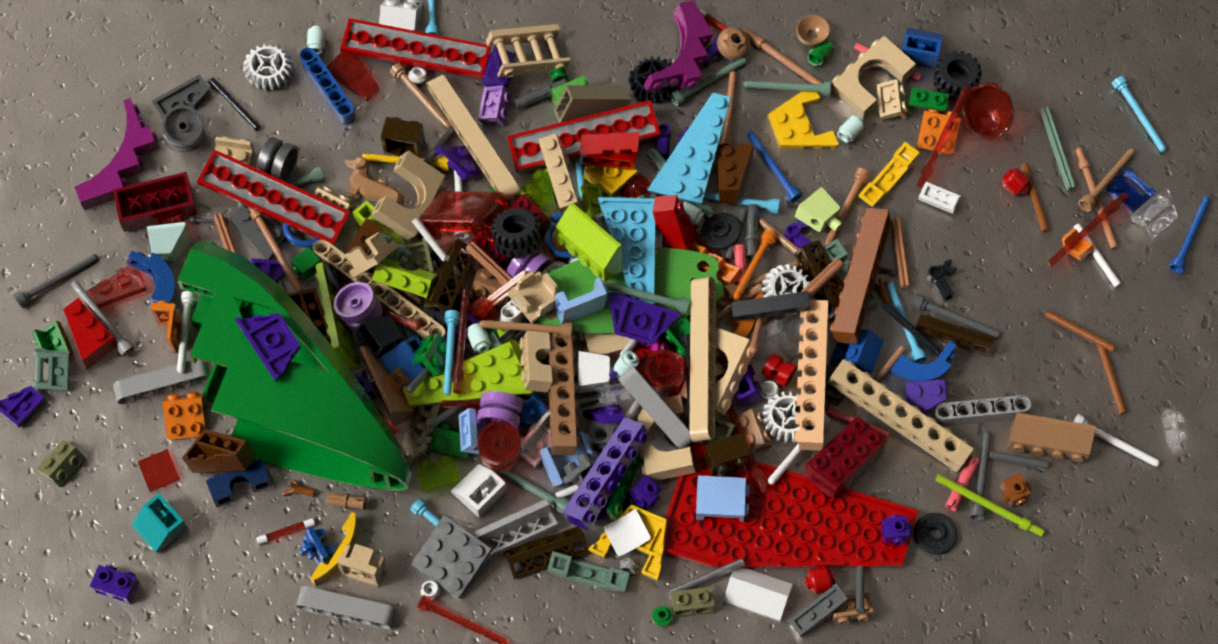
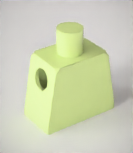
(819, 211)

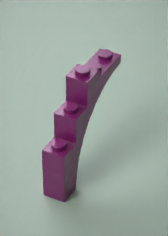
(693, 38)
(126, 163)

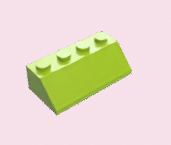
(589, 243)

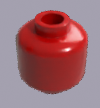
(1015, 182)
(819, 579)

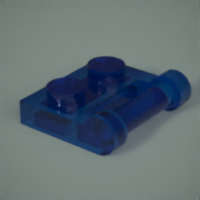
(1135, 200)

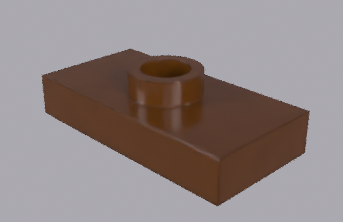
(366, 230)

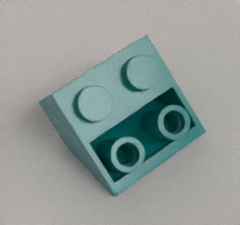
(158, 523)

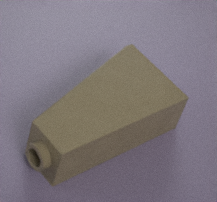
(587, 100)

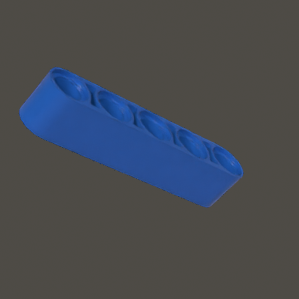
(331, 92)

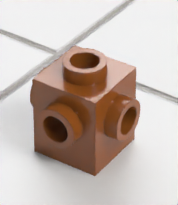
(1015, 490)

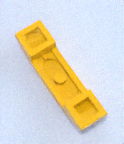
(890, 175)
(325, 571)

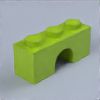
(415, 282)

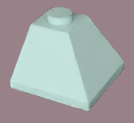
(169, 240)

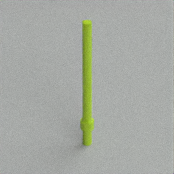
(1023, 523)

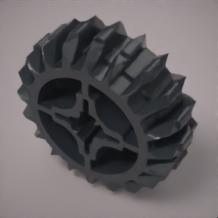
(638, 78)

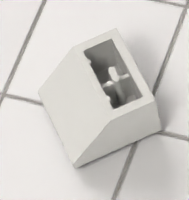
(401, 13)
(480, 490)

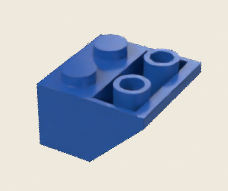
(922, 46)
(861, 354)
(402, 358)

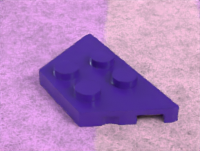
(638, 318)
(271, 341)

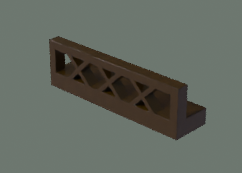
(810, 266)
(443, 276)
(960, 336)
(541, 547)

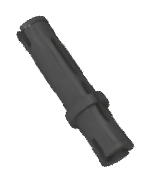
(537, 95)
(752, 239)

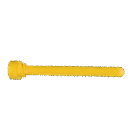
(441, 163)

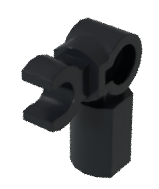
(936, 276)

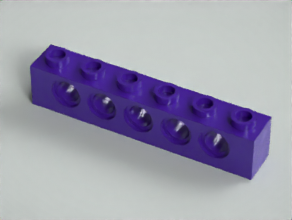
(606, 473)

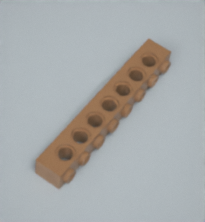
(561, 443)

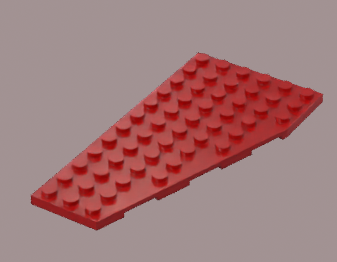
(785, 526)

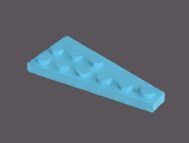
(692, 160)
(633, 226)

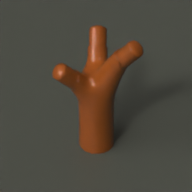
(881, 288)
(297, 488)

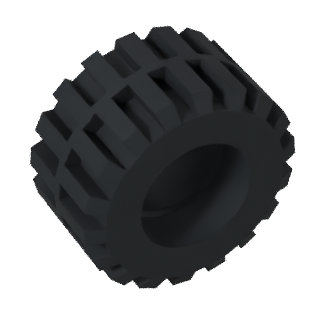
(956, 63)
(516, 233)

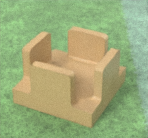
(379, 248)
(534, 295)
(360, 566)

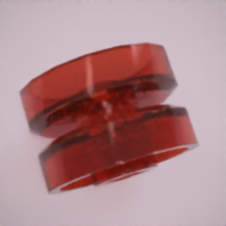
(501, 435)

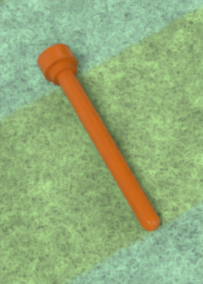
(767, 239)

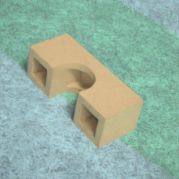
(535, 375)

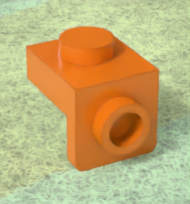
(1082, 249)

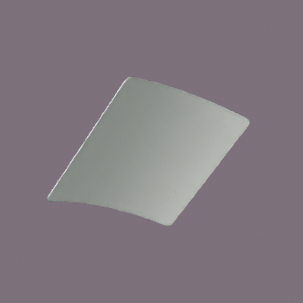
(627, 533)

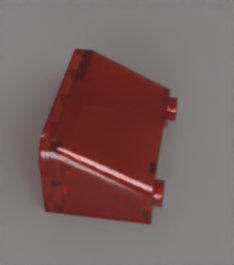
(463, 212)

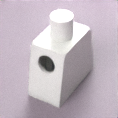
(593, 371)

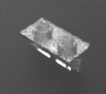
(609, 394)
(1176, 435)

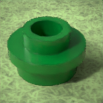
(662, 621)

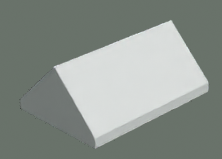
(757, 593)

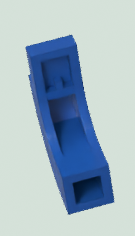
(158, 271)
(908, 370)

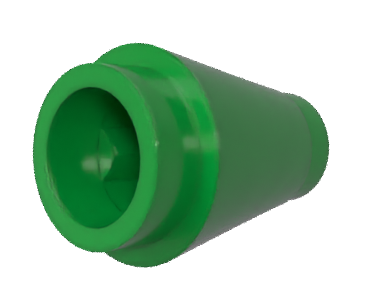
(819, 54)

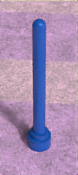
(793, 193)
(1178, 263)

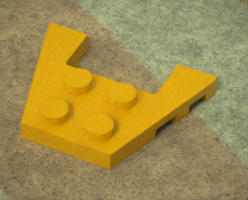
(793, 127)
(654, 547)

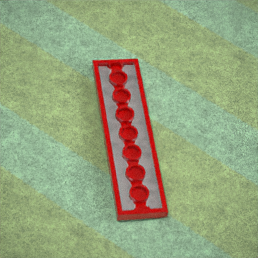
(415, 48)
(632, 118)
(273, 197)

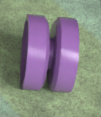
(535, 262)
(356, 303)
(499, 407)

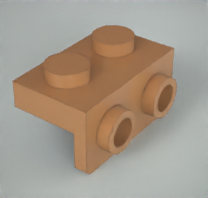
(486, 284)
(754, 429)
(848, 611)

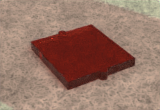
(158, 470)

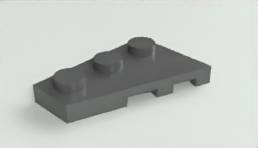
(186, 94)
(252, 232)

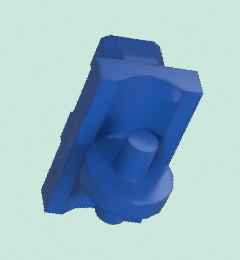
(531, 410)
(313, 547)

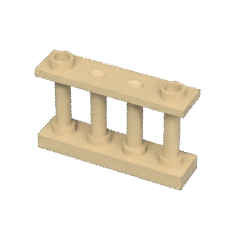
(530, 35)

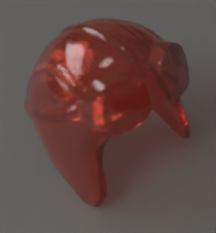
(988, 111)

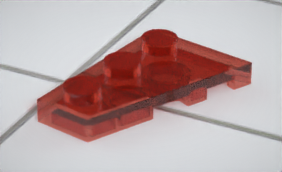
(353, 74)
(123, 284)

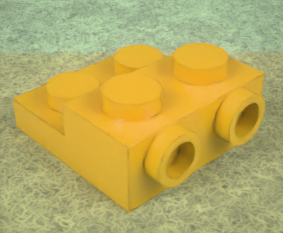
(609, 178)

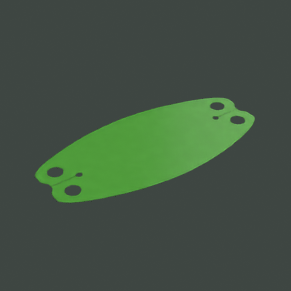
(671, 279)

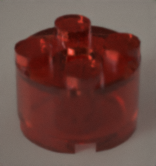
(671, 362)

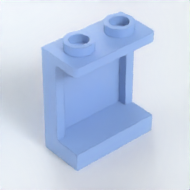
(581, 306)
(469, 431)
(555, 463)
(721, 497)

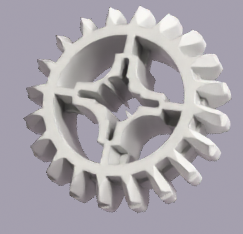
(267, 72)
(777, 275)
(775, 409)

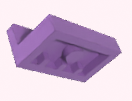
(495, 105)

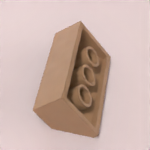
(393, 401)
(1051, 437)

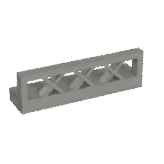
(514, 525)

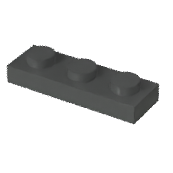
(819, 610)

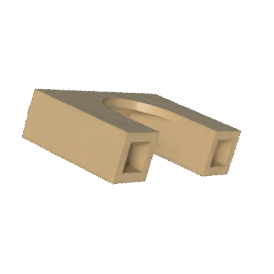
(881, 54)
(556, 162)
(426, 182)
(604, 344)
(739, 356)
(661, 464)

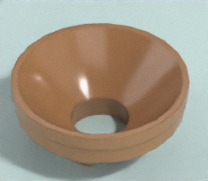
(815, 24)
(729, 48)

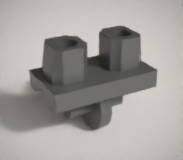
(577, 474)

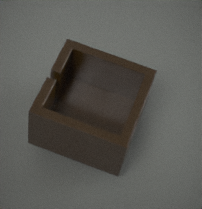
(400, 131)
(727, 456)

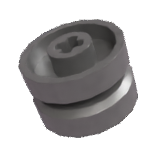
(180, 138)
(278, 158)

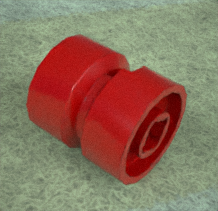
(778, 369)

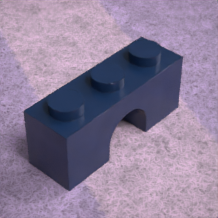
(222, 485)

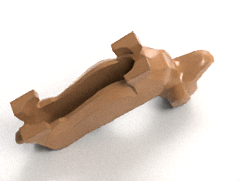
(366, 187)

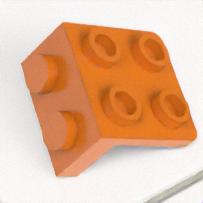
(932, 127)
(167, 314)
(184, 415)

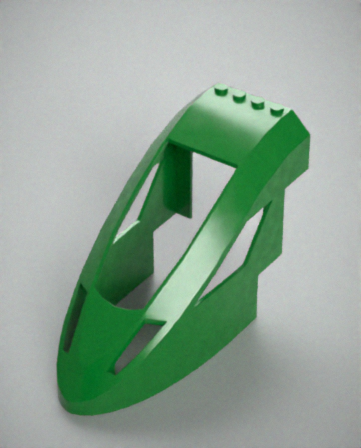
(314, 412)

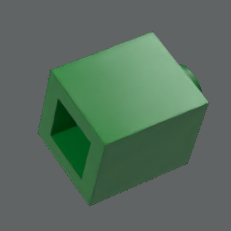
(304, 264)

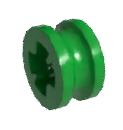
(558, 74)

